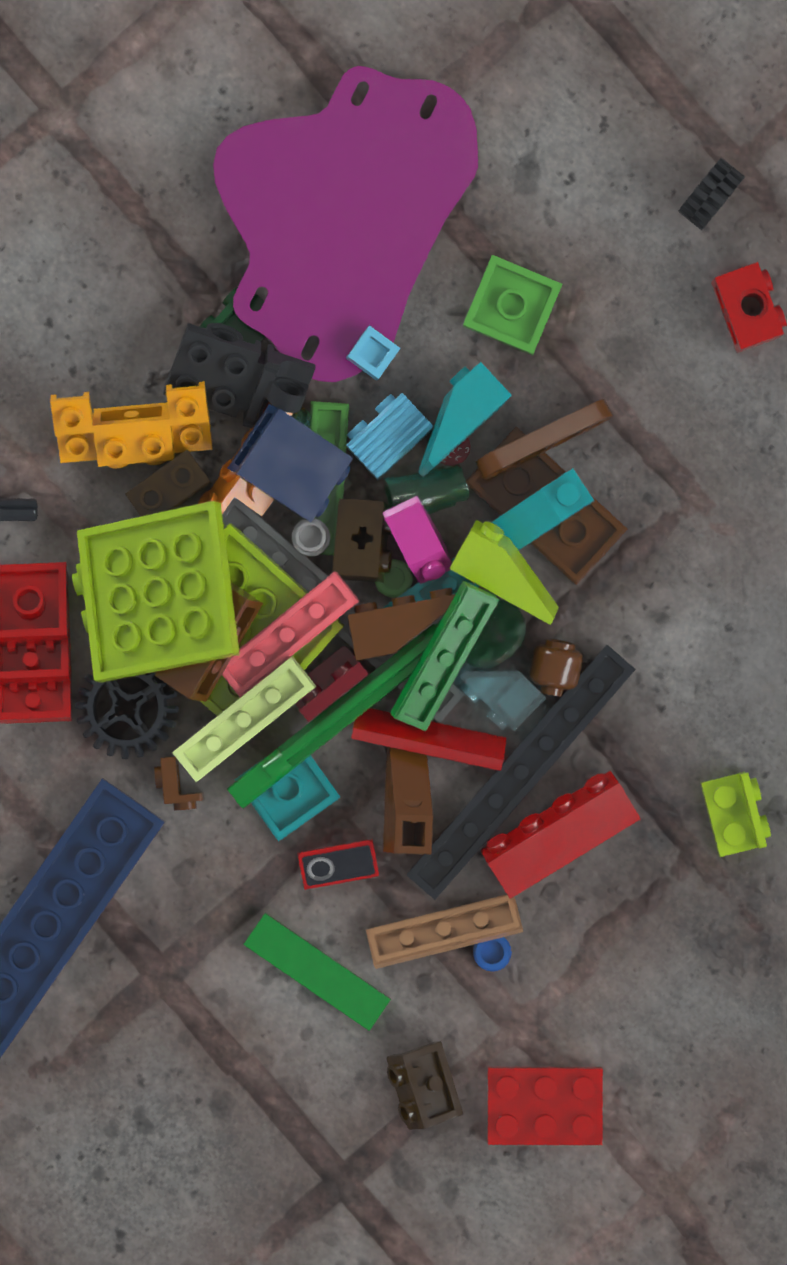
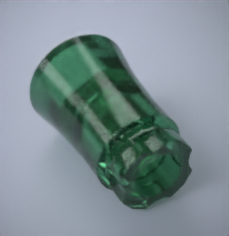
(435, 490)

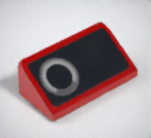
(338, 864)

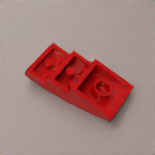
(35, 643)

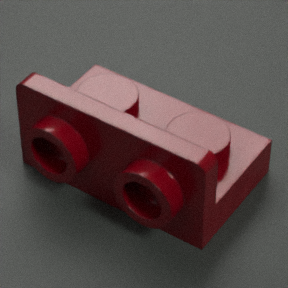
(332, 680)

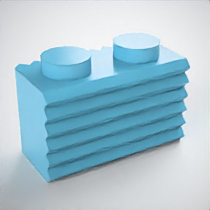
(388, 435)

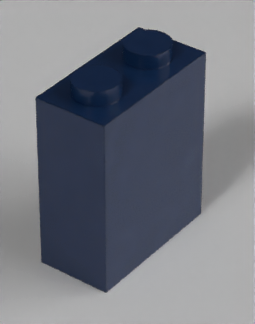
(291, 463)

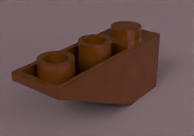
(388, 629)
(407, 804)

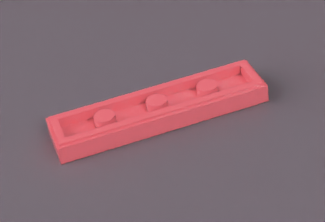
(289, 633)

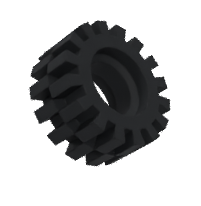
(711, 194)

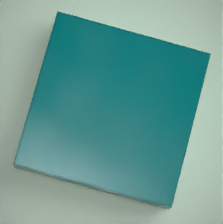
(295, 798)

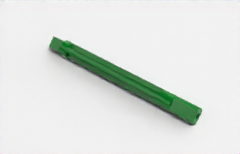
(330, 721)

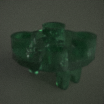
(507, 627)

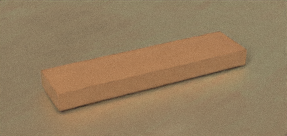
(444, 931)

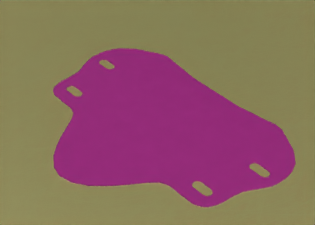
(344, 210)

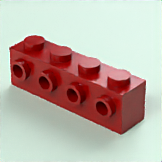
(559, 833)

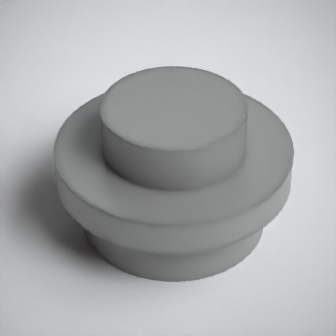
(310, 537)

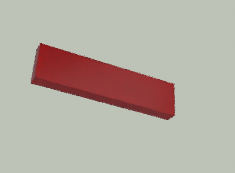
(437, 741)

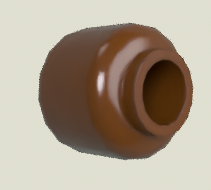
(555, 666)

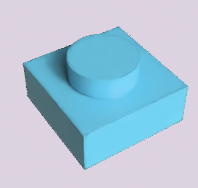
(373, 353)

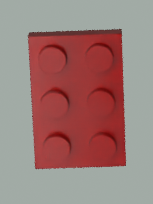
(545, 1106)

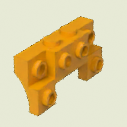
(132, 432)

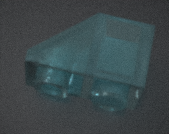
(505, 693)

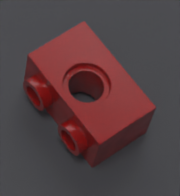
(745, 329)

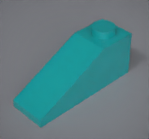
(464, 409)
(544, 509)

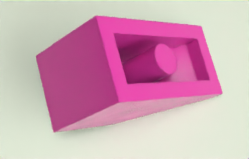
(418, 540)

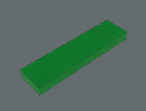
(444, 656)
(317, 971)

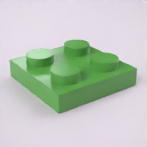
(512, 305)

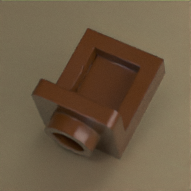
(168, 778)

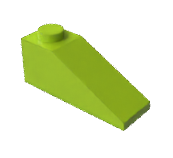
(498, 566)

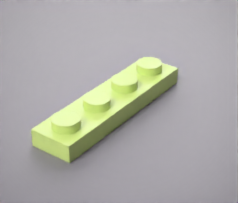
(244, 719)

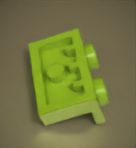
(735, 813)

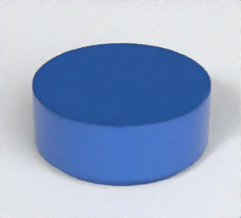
(492, 954)

